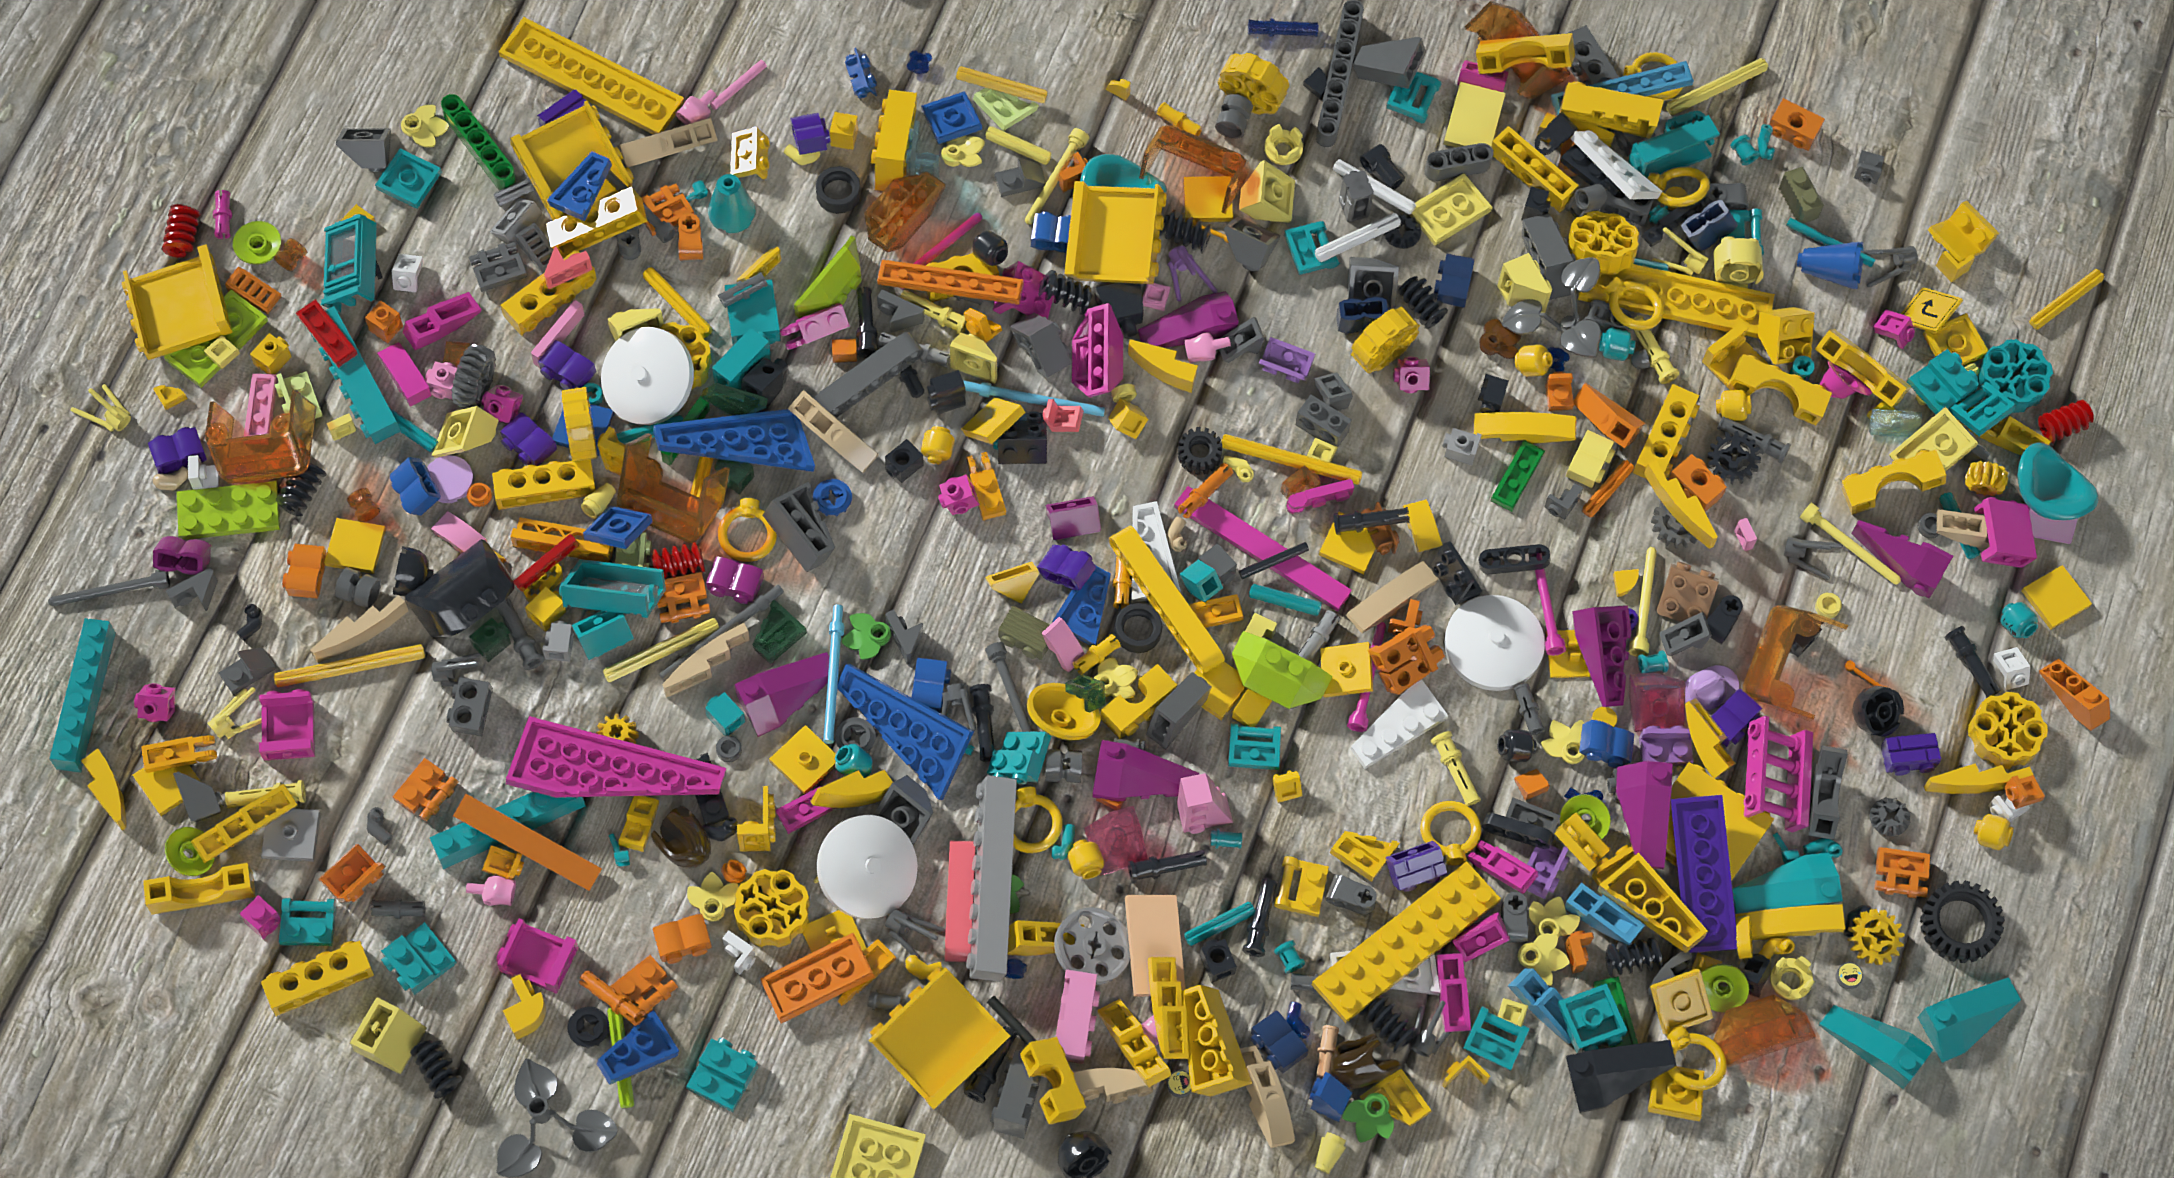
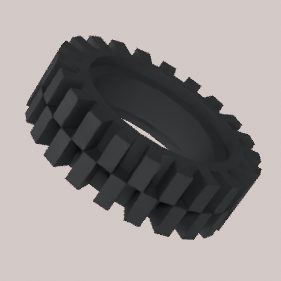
(1974, 896)

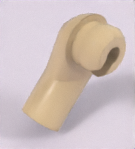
(171, 482)
(1174, 537)

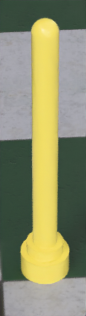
(1077, 139)
(1813, 516)
(1640, 644)

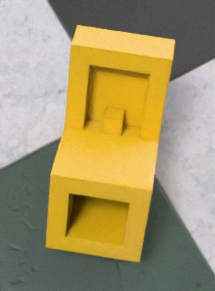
(529, 1013)

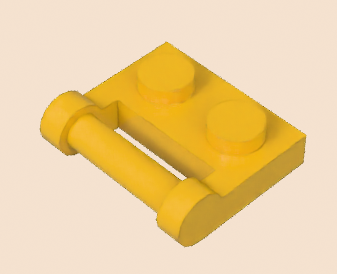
(1309, 890)

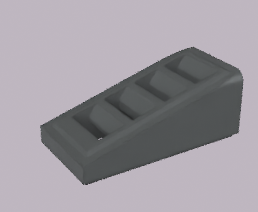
(530, 237)

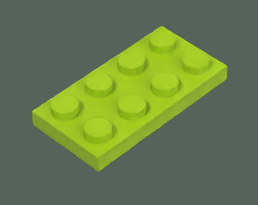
(245, 323)
(228, 510)

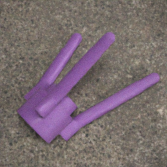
(1182, 261)

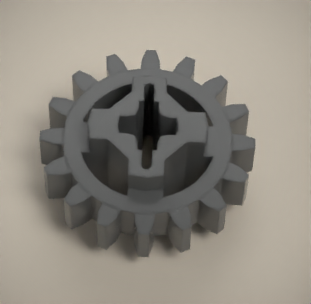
(1673, 531)

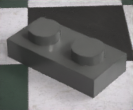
(1532, 814)

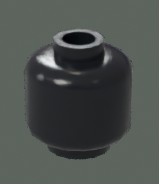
(990, 248)
(1516, 745)

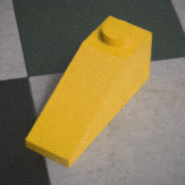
(1034, 938)

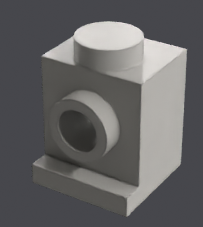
(1461, 446)
(559, 642)

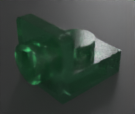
(1088, 689)

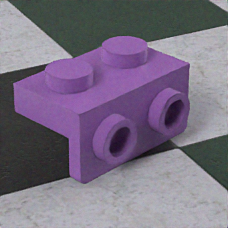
(1287, 359)
(1547, 864)

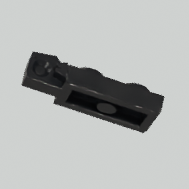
(1586, 169)
(1670, 221)

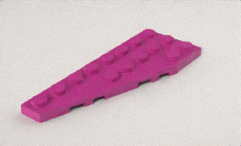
(586, 764)

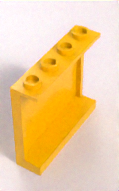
(559, 148)
(1115, 234)
(177, 306)
(1741, 832)
(938, 1036)

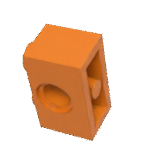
(1791, 114)
(1695, 469)

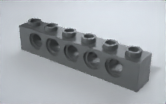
(1597, 62)

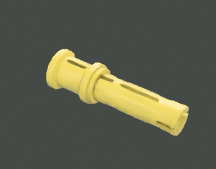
(944, 316)
(1658, 359)
(1448, 758)
(245, 797)

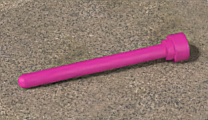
(949, 240)
(1554, 643)
(1358, 720)

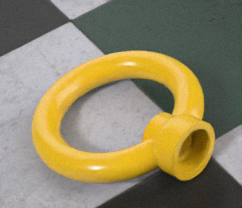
(1649, 57)
(1661, 182)
(1617, 288)
(749, 509)
(1027, 798)
(1454, 853)
(1681, 1039)

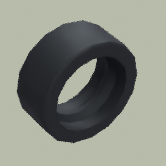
(834, 174)
(1142, 610)

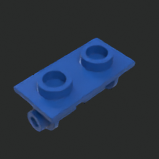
(859, 65)

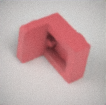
(1062, 417)

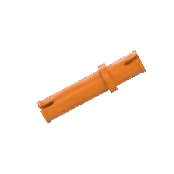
(1199, 496)
(619, 1003)

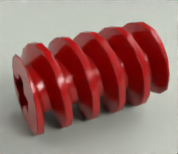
(180, 230)
(2066, 420)
(678, 560)

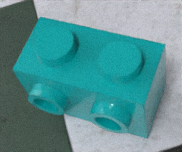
(602, 633)

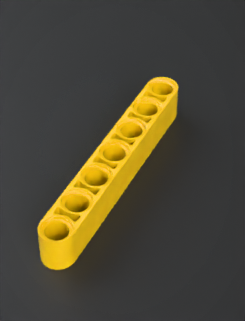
(1166, 599)

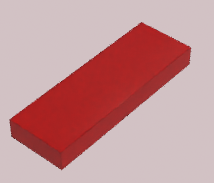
(326, 333)
(546, 563)

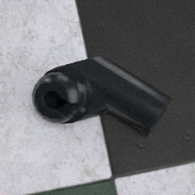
(253, 622)
(722, 832)
(1854, 914)

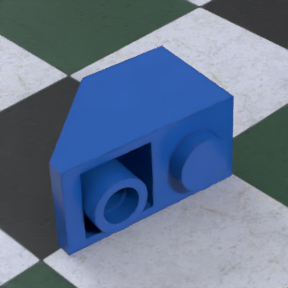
(1329, 1097)

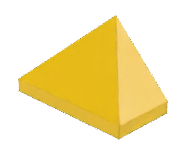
(1014, 581)

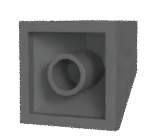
(366, 146)
(1250, 243)
(1372, 279)
(907, 807)

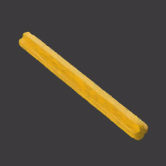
(1290, 458)
(349, 665)

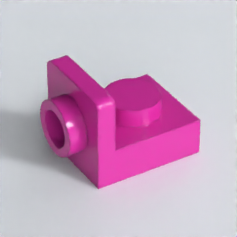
(1896, 327)

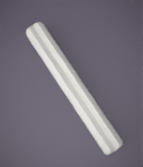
(1379, 189)
(1357, 237)

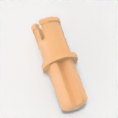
(1327, 1048)

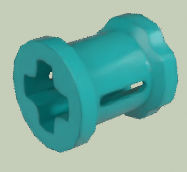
(1745, 150)
(1803, 367)
(1653, 663)
(1289, 957)

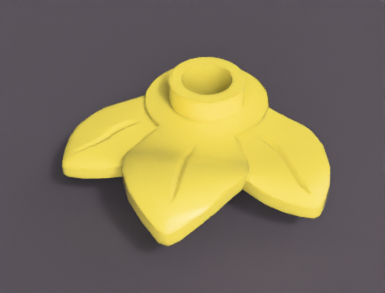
(427, 126)
(963, 151)
(1117, 677)
(1562, 740)
(712, 894)
(1553, 917)
(1547, 956)

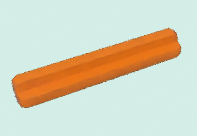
(1608, 488)

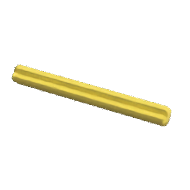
(1717, 86)
(660, 650)

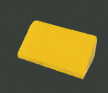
(764, 264)
(1250, 708)

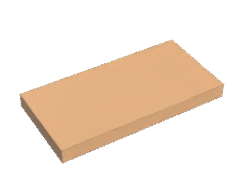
(1152, 933)

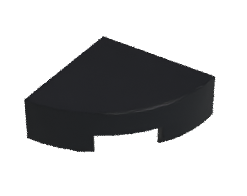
(1316, 83)

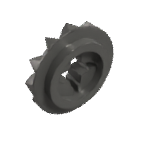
(858, 726)
(1890, 827)

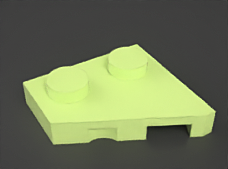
(1003, 107)

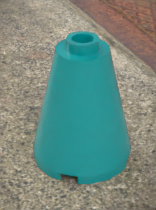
(731, 205)

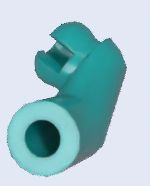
(1763, 142)
(1068, 840)
(1823, 845)

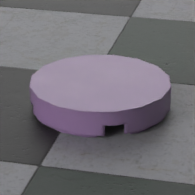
(452, 477)

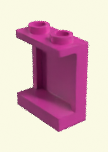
(2008, 533)
(287, 725)
(536, 956)

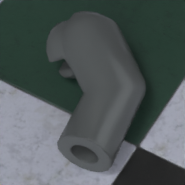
(375, 826)

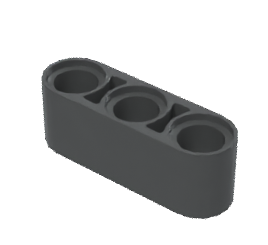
(1466, 154)

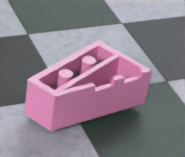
(1201, 804)
(1076, 1015)

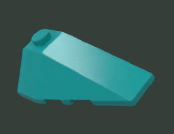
(1801, 882)
(1965, 1018)
(1883, 1046)

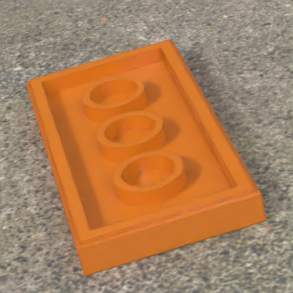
(817, 978)

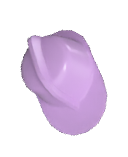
(1711, 686)

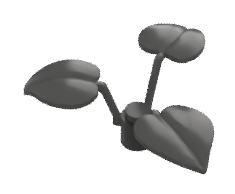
(1577, 337)
(532, 1090)

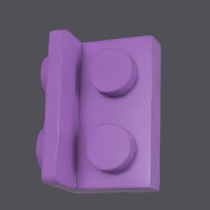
(1666, 745)

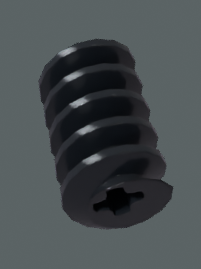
(1186, 231)
(1067, 290)
(1422, 302)
(297, 490)
(1633, 955)
(1389, 1023)
(435, 1068)

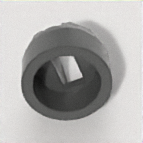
(1640, 359)

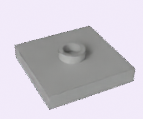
(292, 836)

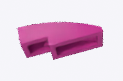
(440, 320)
(405, 374)
(1454, 992)

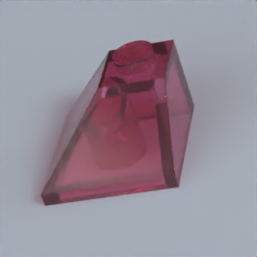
(1656, 701)
(1118, 838)

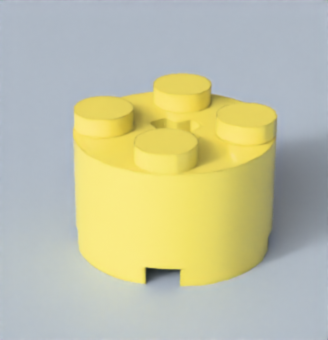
(1738, 261)

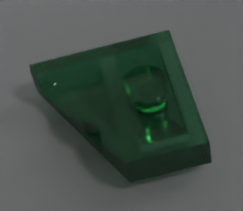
(733, 400)
(777, 633)

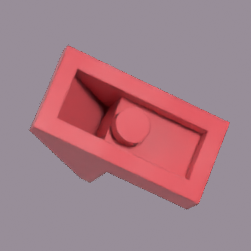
(562, 270)

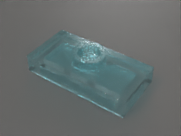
(1894, 422)

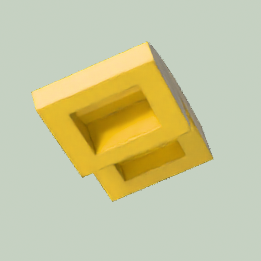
(1423, 526)
(639, 823)

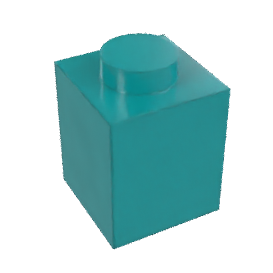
(1201, 580)
(724, 714)

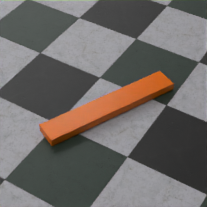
(950, 282)
(527, 842)

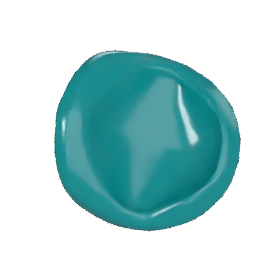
(1117, 171)
(2053, 485)

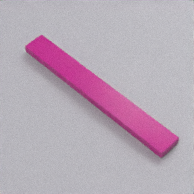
(1261, 547)

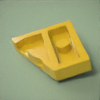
(1363, 853)
(1403, 1098)

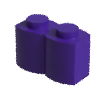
(810, 133)
(566, 366)
(527, 440)
(173, 450)
(1066, 567)
(1735, 716)

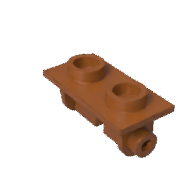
(1386, 537)

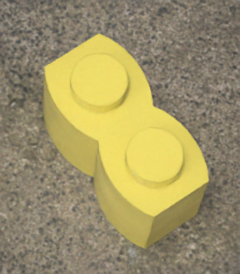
(1590, 459)

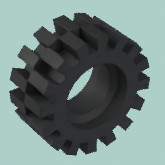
(1200, 437)

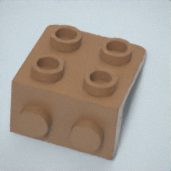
(1687, 592)

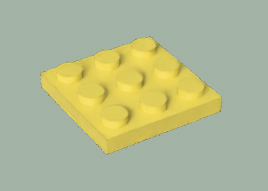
(877, 1150)

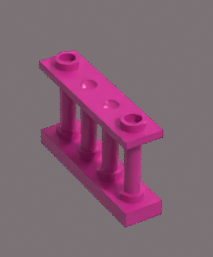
(1798, 777)

